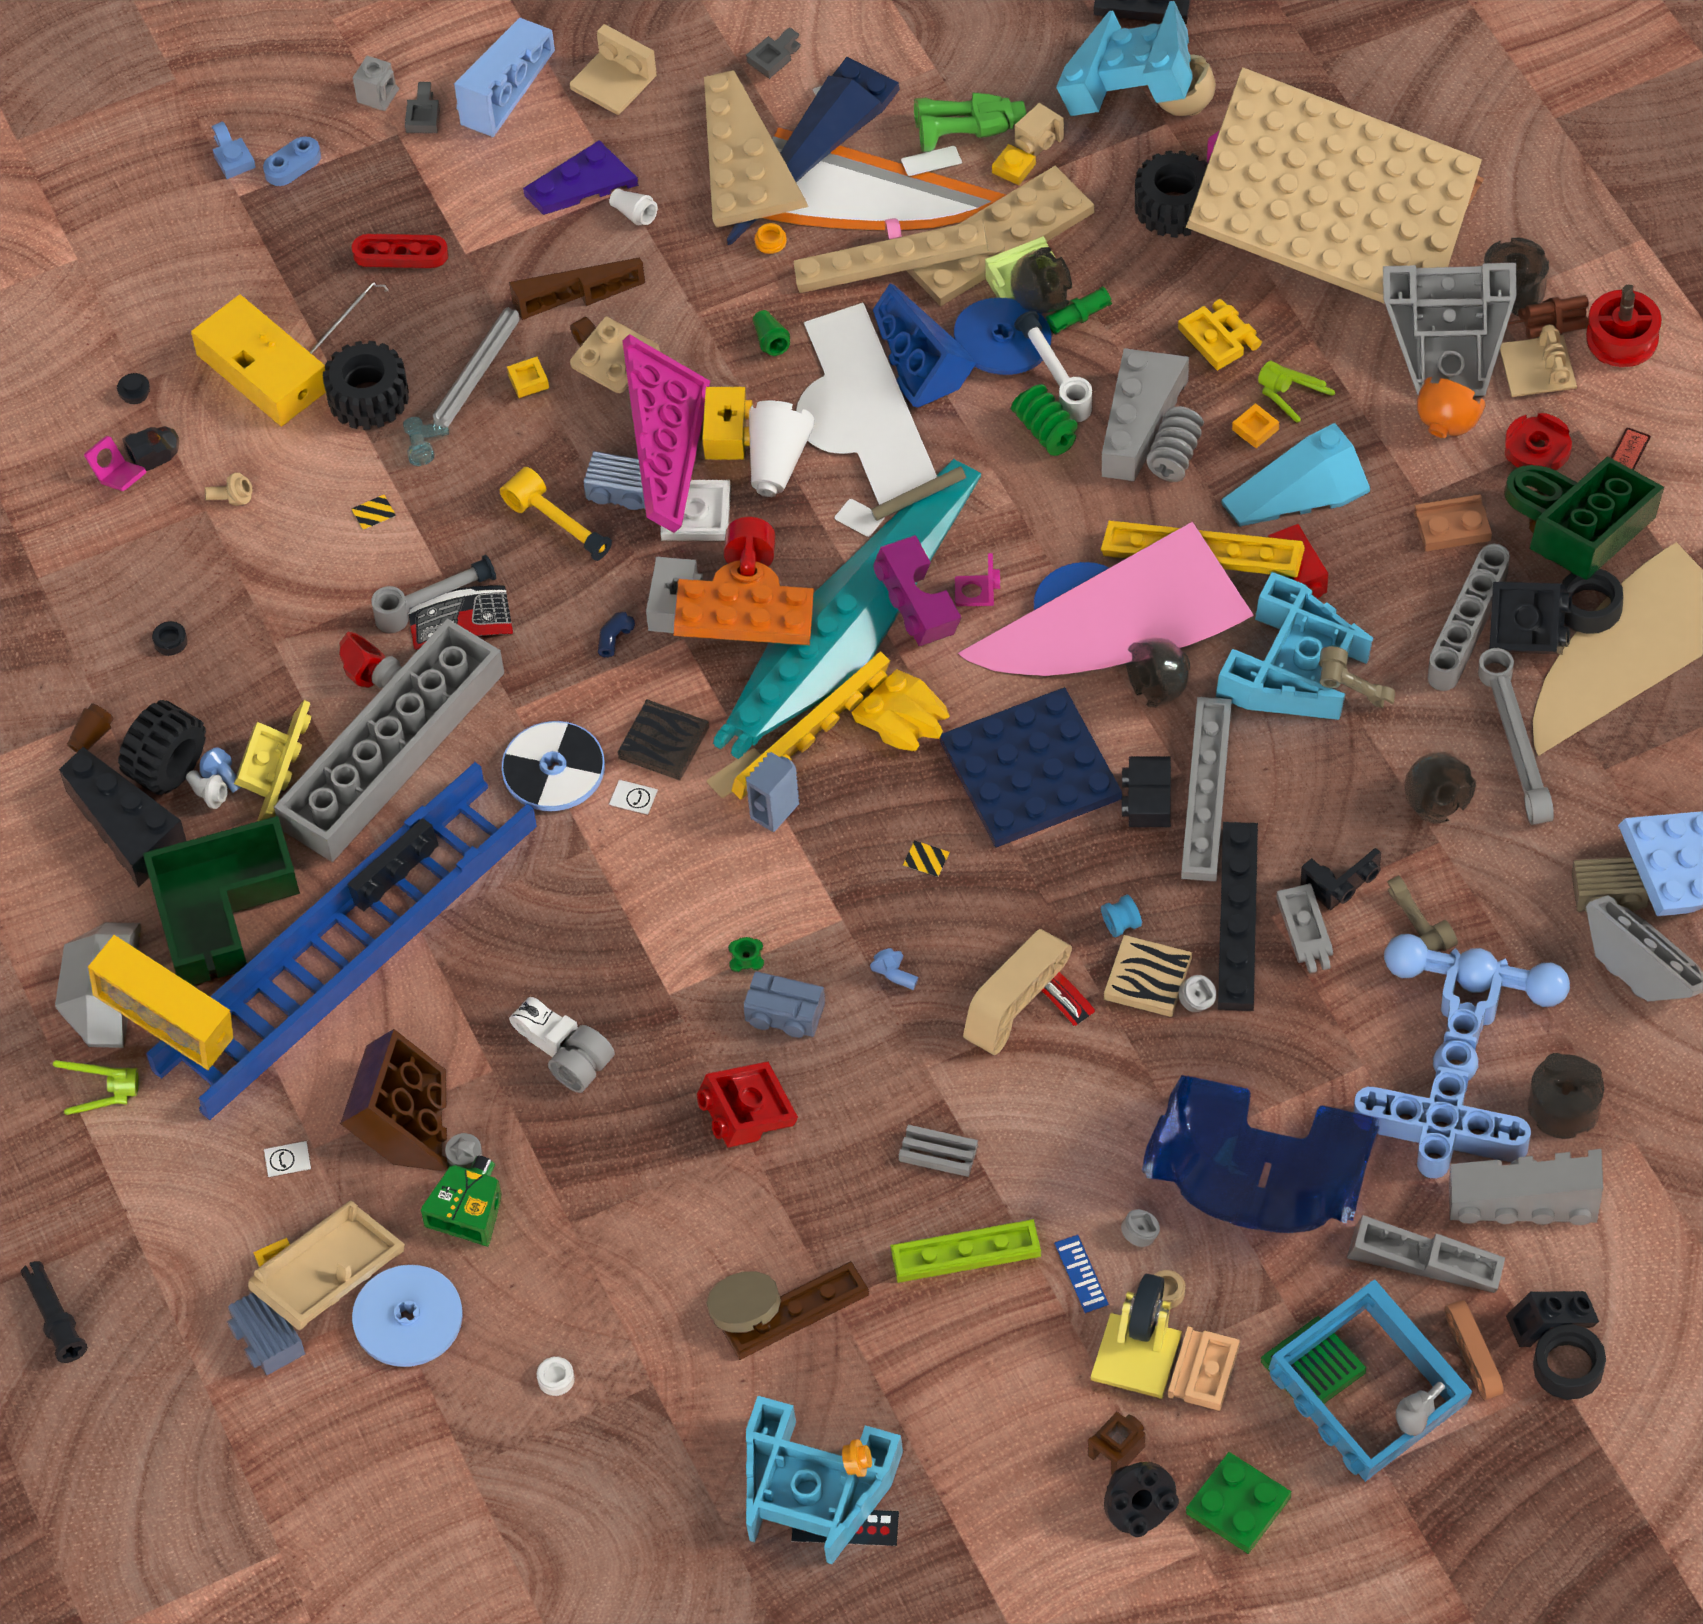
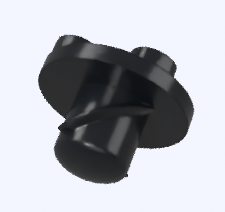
(1140, 1497)

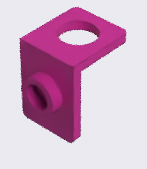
(118, 473)
(985, 582)

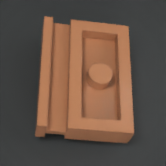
(1453, 523)

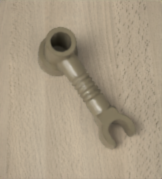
(1334, 673)
(1435, 937)

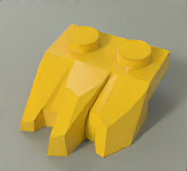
(902, 711)

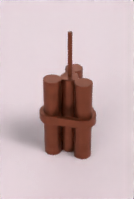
(1563, 314)

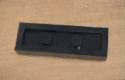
(393, 864)

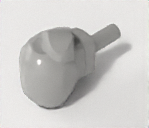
(1415, 1409)

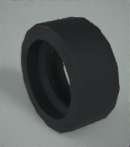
(1599, 620)
(1561, 1386)

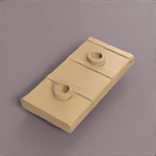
(324, 1264)

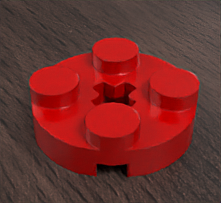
(1543, 427)

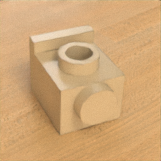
(1038, 130)

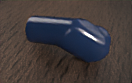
(609, 631)

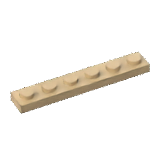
(891, 256)

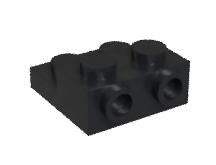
(1530, 617)

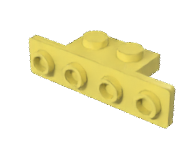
(268, 759)

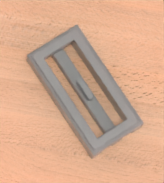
(940, 1145)

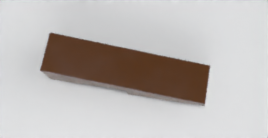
(591, 283)

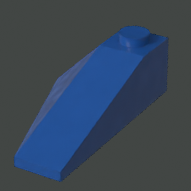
(924, 354)

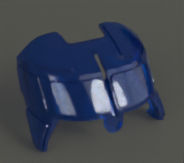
(1220, 1160)

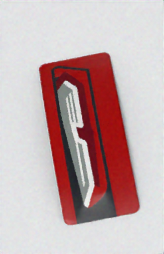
(1068, 999)

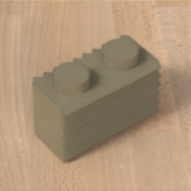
(1608, 877)

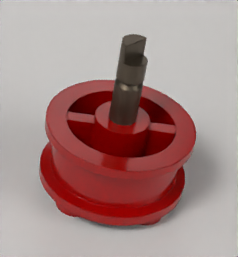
(1623, 327)

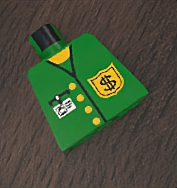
(465, 1202)

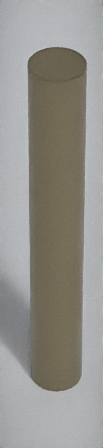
(918, 493)

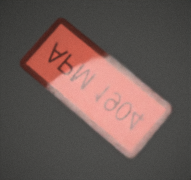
(1630, 447)

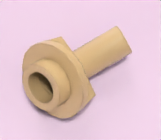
(237, 490)

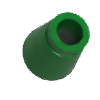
(770, 334)

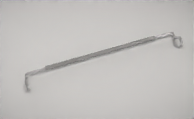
(343, 316)

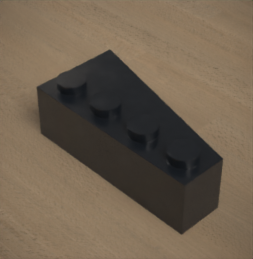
(120, 812)

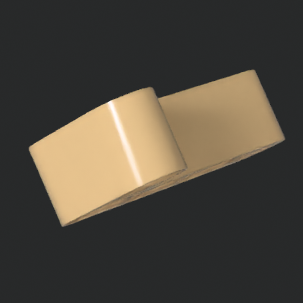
(1012, 989)

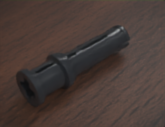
(58, 1323)

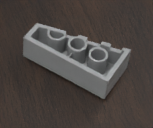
(1143, 393)

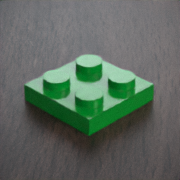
(1238, 1502)

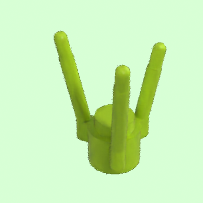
(1279, 378)
(121, 1081)

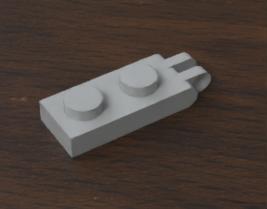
(1305, 926)

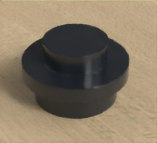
(133, 388)

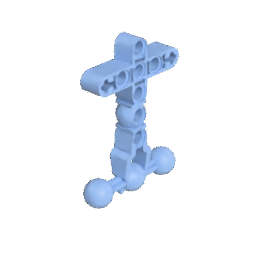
(1475, 972)

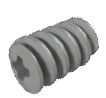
(1175, 443)

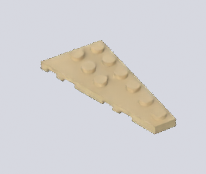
(744, 163)

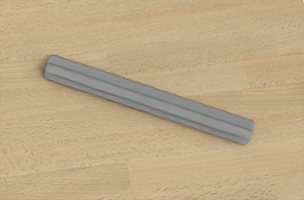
(476, 367)

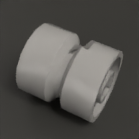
(585, 1054)

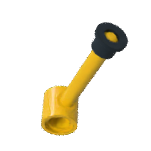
(526, 491)

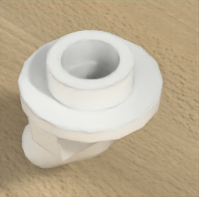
(211, 789)

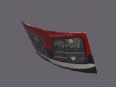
(475, 608)

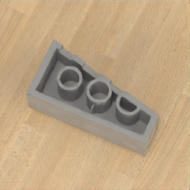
(1528, 1190)

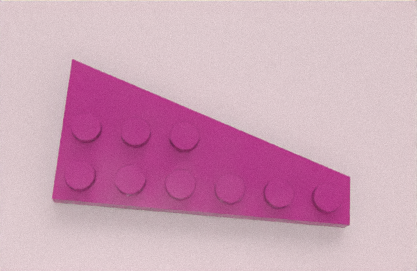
(667, 427)

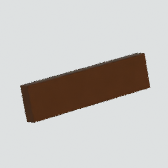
(802, 1308)

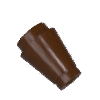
(90, 727)

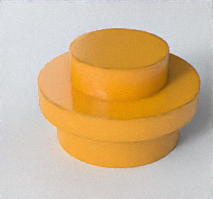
(770, 238)
(856, 1458)

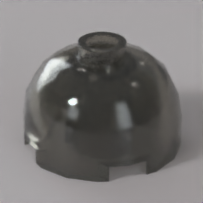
(1041, 281)
(1158, 670)
(1439, 786)

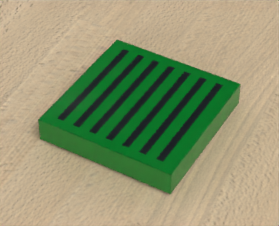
(1326, 1367)

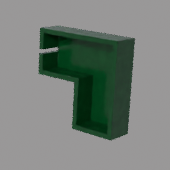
(208, 880)

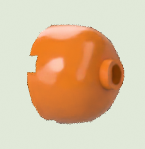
(1448, 408)

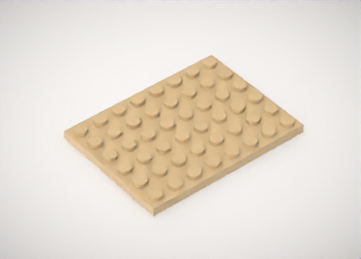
(1329, 187)

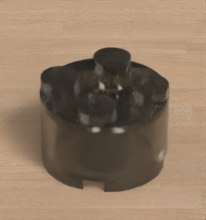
(1531, 269)
(1566, 1095)

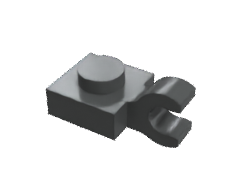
(773, 55)
(423, 113)

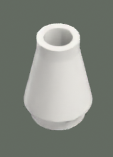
(635, 206)

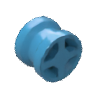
(1121, 915)

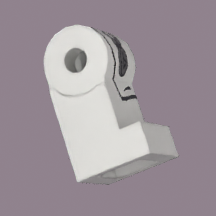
(542, 1025)

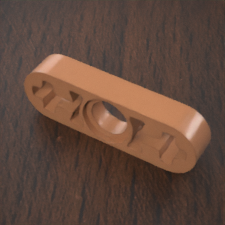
(1473, 1350)

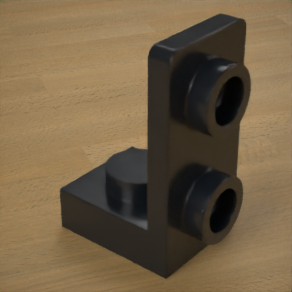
(1332, 891)
(1544, 1310)

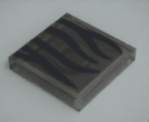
(663, 739)

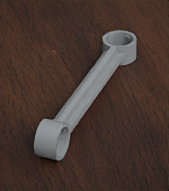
(1536, 796)

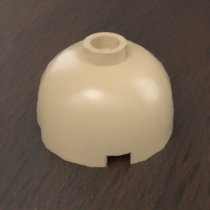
(1199, 93)

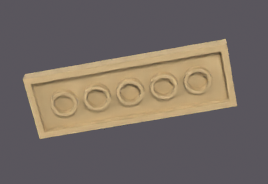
(1033, 210)

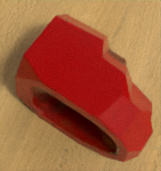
(359, 658)

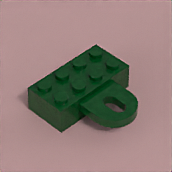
(1583, 520)

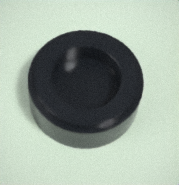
(169, 638)

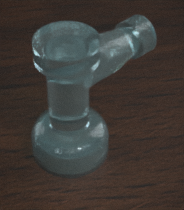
(421, 452)

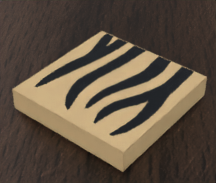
(1147, 975)

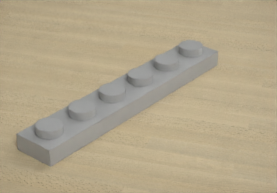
(1206, 789)

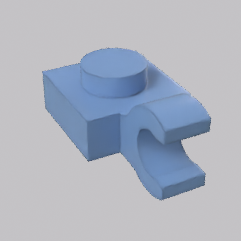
(231, 155)

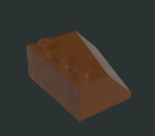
(399, 1103)

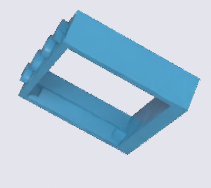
(1407, 1338)

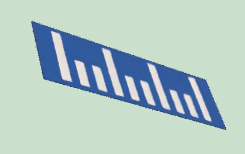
(1081, 1273)

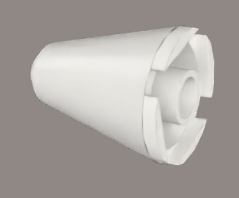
(776, 444)

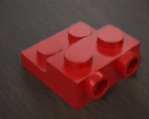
(745, 1103)

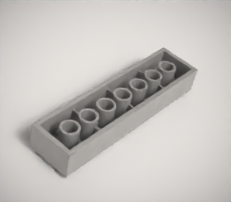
(389, 740)

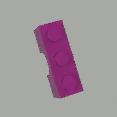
(924, 614)

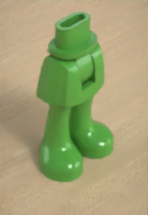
(986, 113)

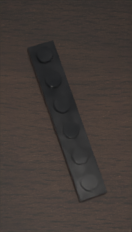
(1238, 916)

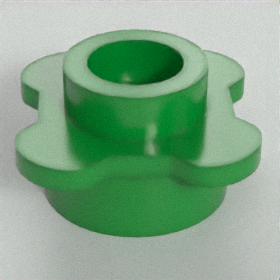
(746, 946)

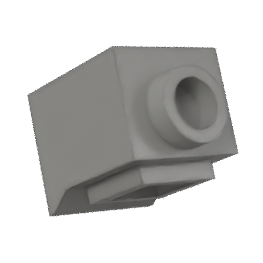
(375, 83)

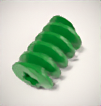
(1045, 419)

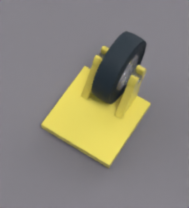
(1134, 1349)

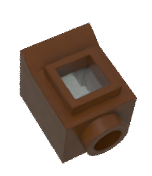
(1118, 1440)

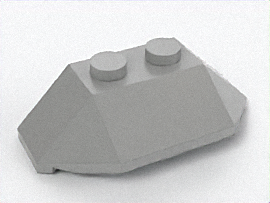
(1641, 953)
(87, 1015)

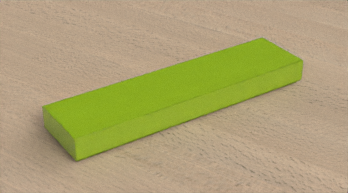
(965, 1251)

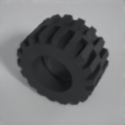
(1164, 175)
(361, 365)
(162, 747)

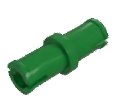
(1079, 310)

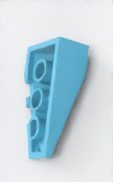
(1308, 476)

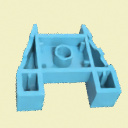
(1128, 59)
(1291, 671)
(809, 1485)

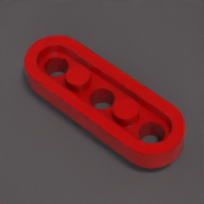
(418, 250)

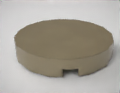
(743, 1301)

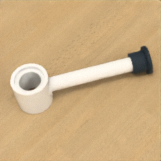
(1069, 388)

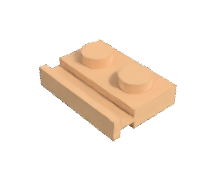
(1204, 1368)

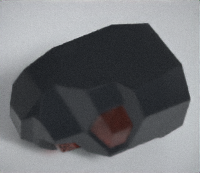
(151, 446)

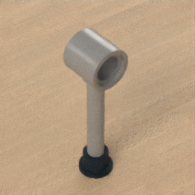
(393, 598)

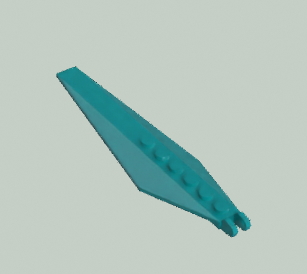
(846, 627)

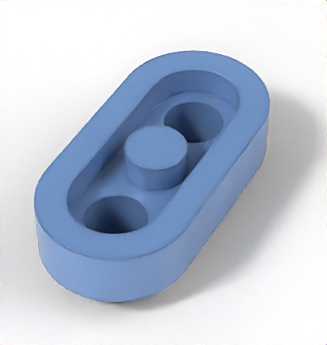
(294, 160)

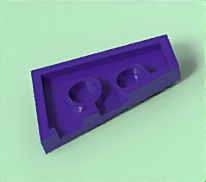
(582, 176)

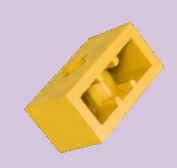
(725, 423)

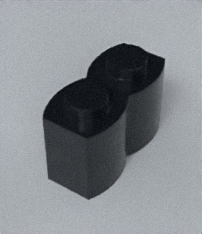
(1149, 791)

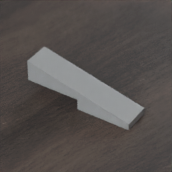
(1432, 1258)

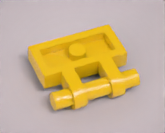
(1213, 339)

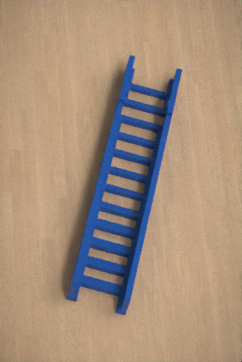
(321, 917)

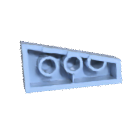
(502, 76)

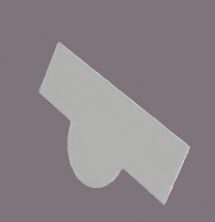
(861, 404)

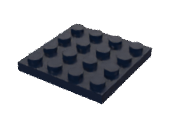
(1030, 767)

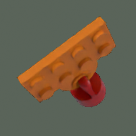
(745, 594)

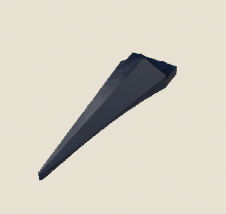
(838, 111)

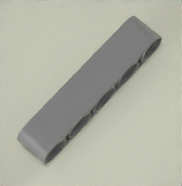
(1465, 629)

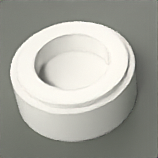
(555, 1376)

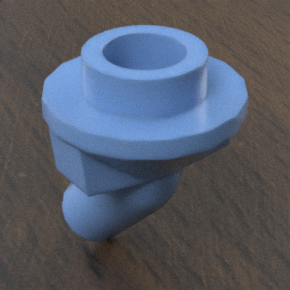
(218, 763)
(887, 963)

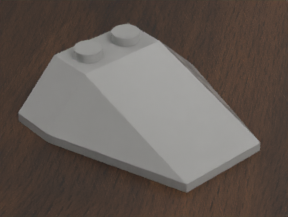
(1450, 319)

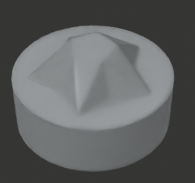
(1197, 993)
(462, 1150)
(1140, 1228)

